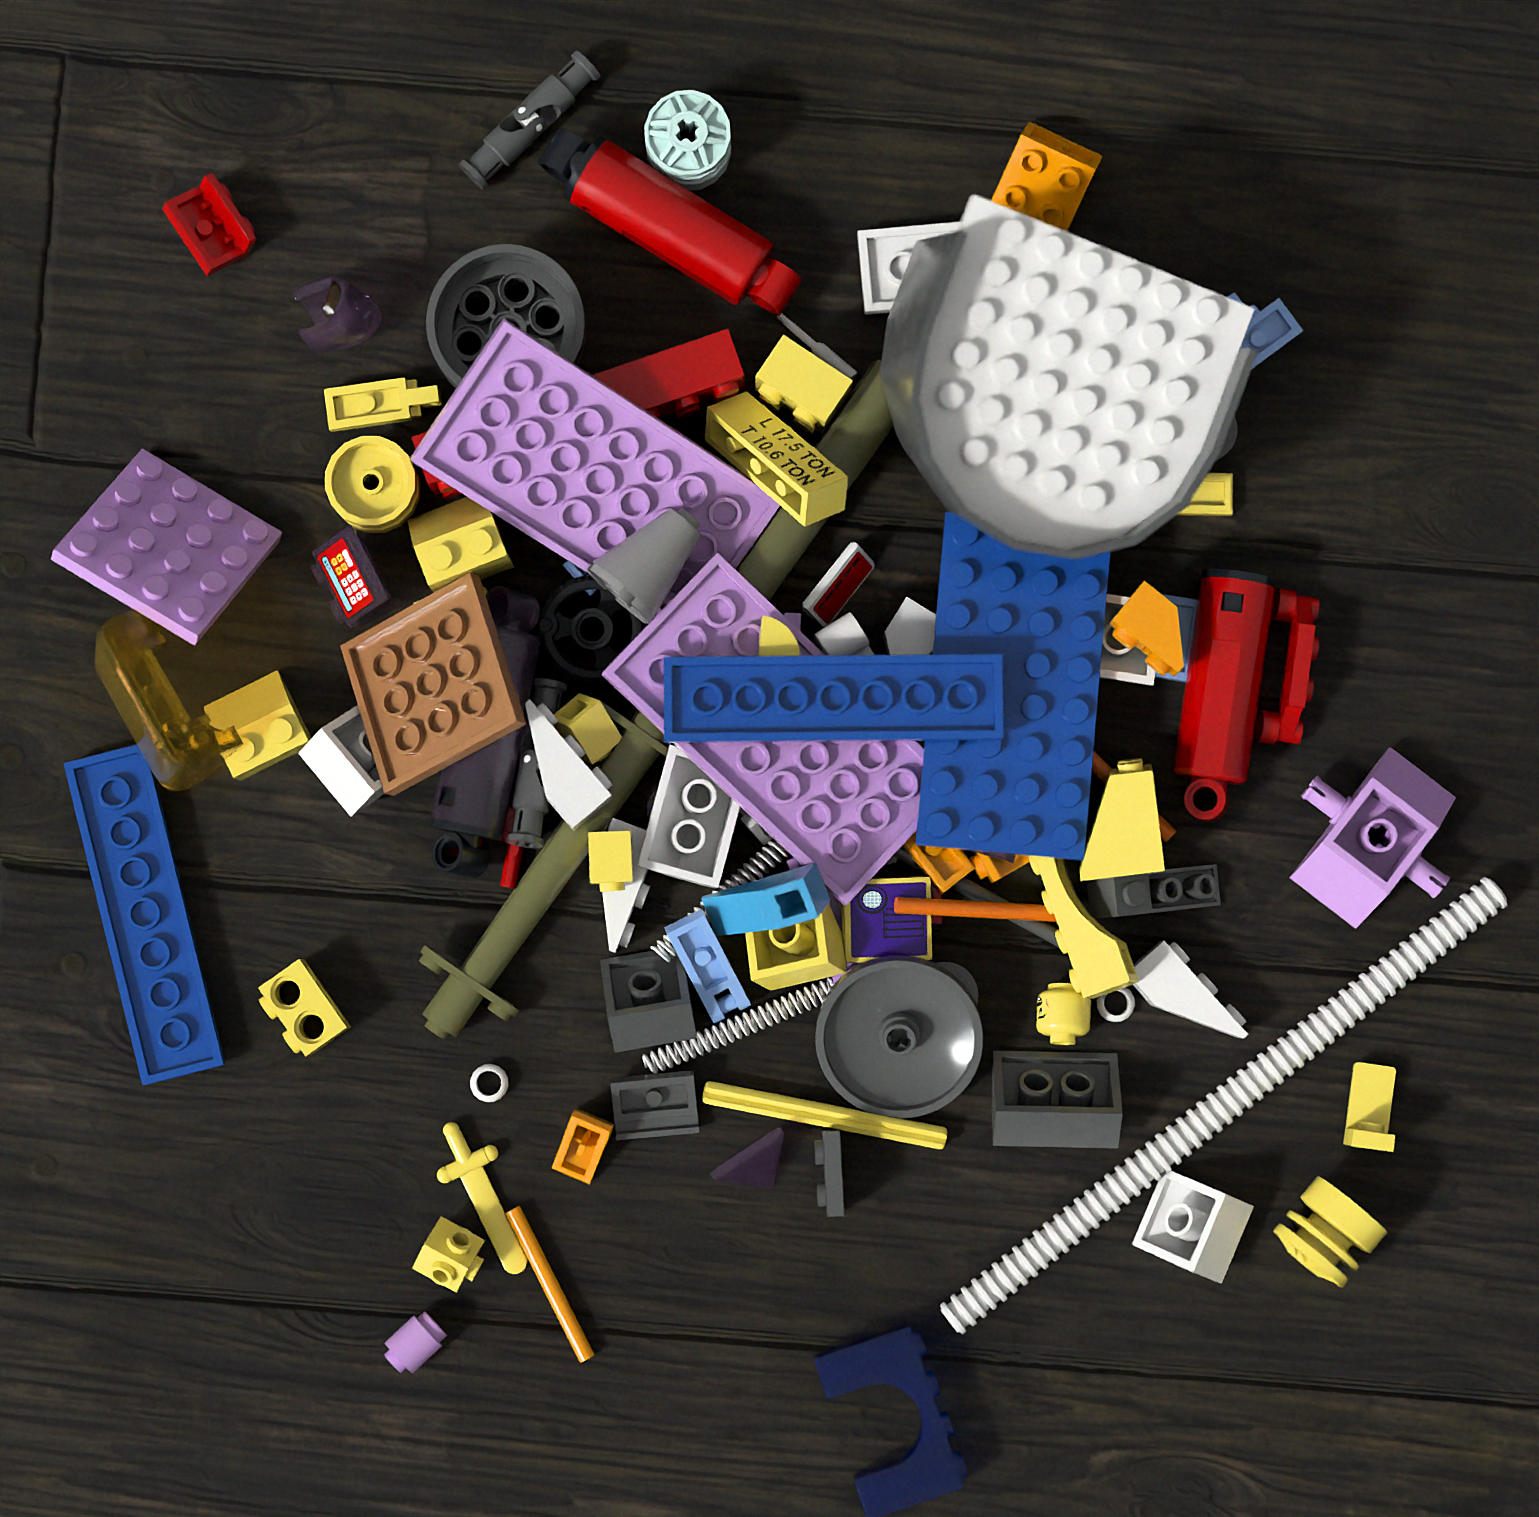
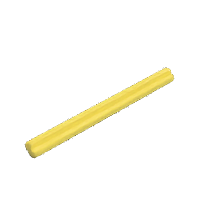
(824, 1115)

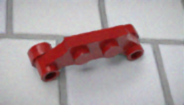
(1296, 683)

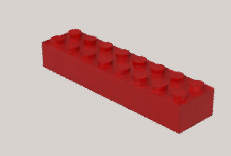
(663, 383)

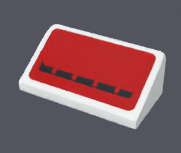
(838, 585)

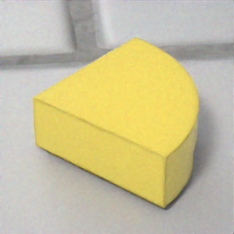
(776, 639)

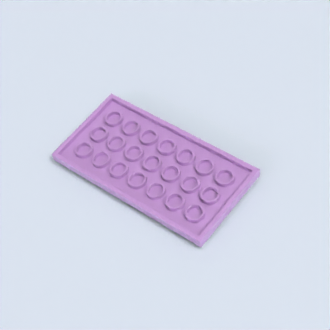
(582, 460)
(819, 800)

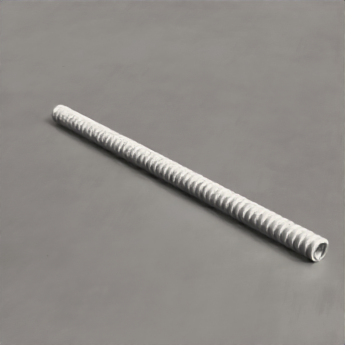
(1225, 1103)

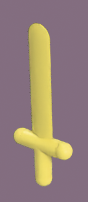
(471, 1171)

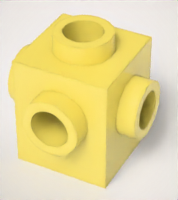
(450, 1255)

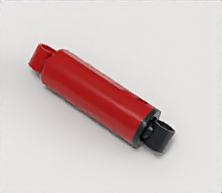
(669, 221)

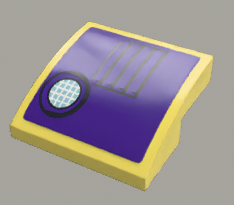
(876, 931)

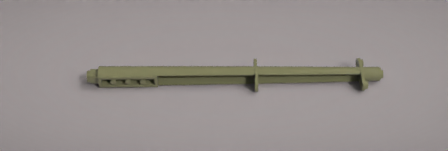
(846, 443)

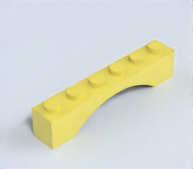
(1097, 957)

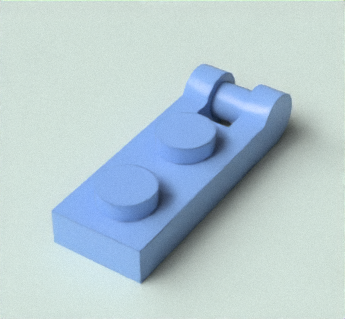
(707, 965)

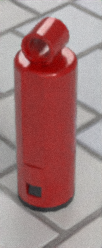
(1223, 684)

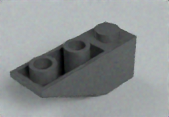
(1154, 892)

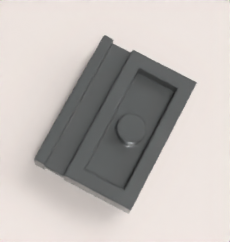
(654, 1105)
(831, 1189)

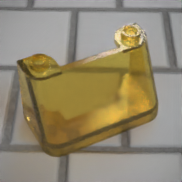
(174, 746)

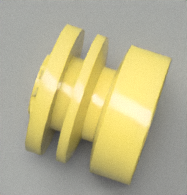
(1329, 1232)

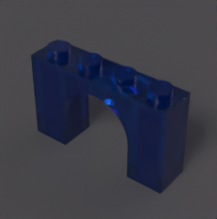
(929, 1465)

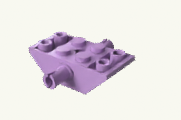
(1350, 871)

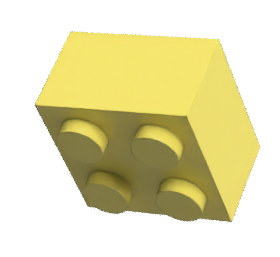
(802, 386)

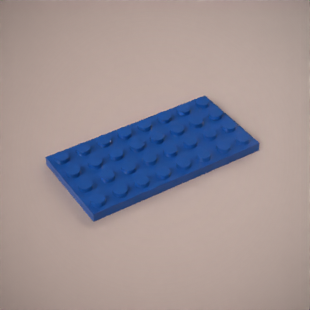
(1049, 626)

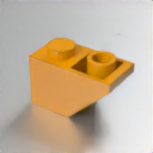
(1153, 627)

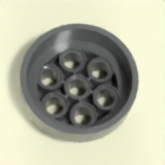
(489, 275)

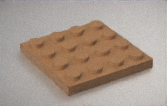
(432, 684)

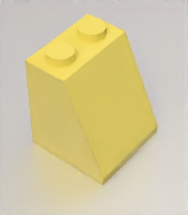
(458, 541)
(1125, 826)

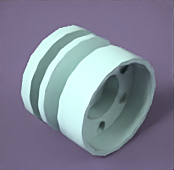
(687, 162)

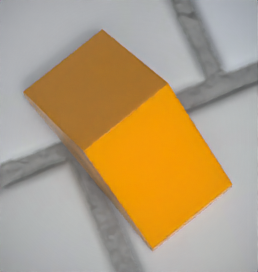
(582, 1145)

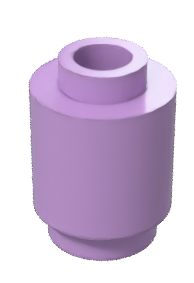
(414, 1343)

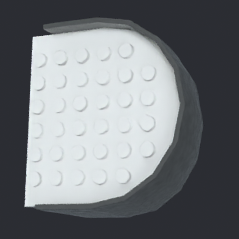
(1058, 383)

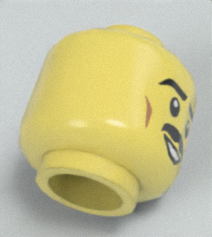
(1063, 1014)

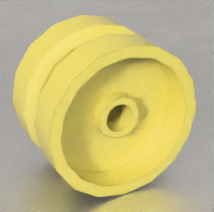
(351, 472)

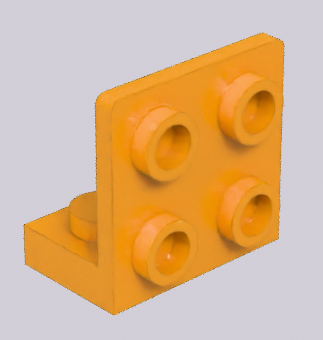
(1046, 177)

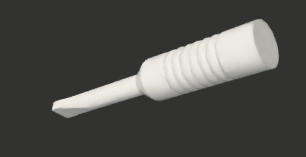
(820, 349)

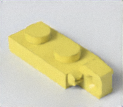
(378, 403)

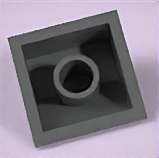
(647, 1000)

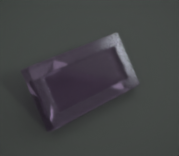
(754, 1164)

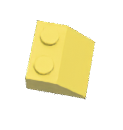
(265, 722)
(797, 952)

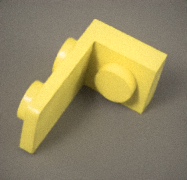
(1370, 1107)

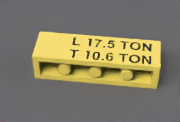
(776, 458)

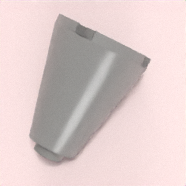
(647, 563)

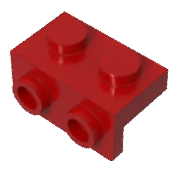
(211, 225)

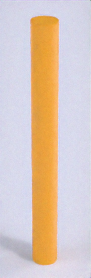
(550, 1284)

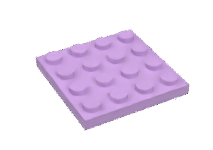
(167, 546)

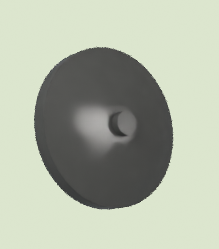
(899, 1036)

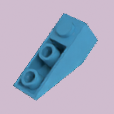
(768, 902)

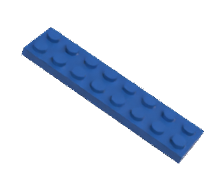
(833, 698)
(144, 915)

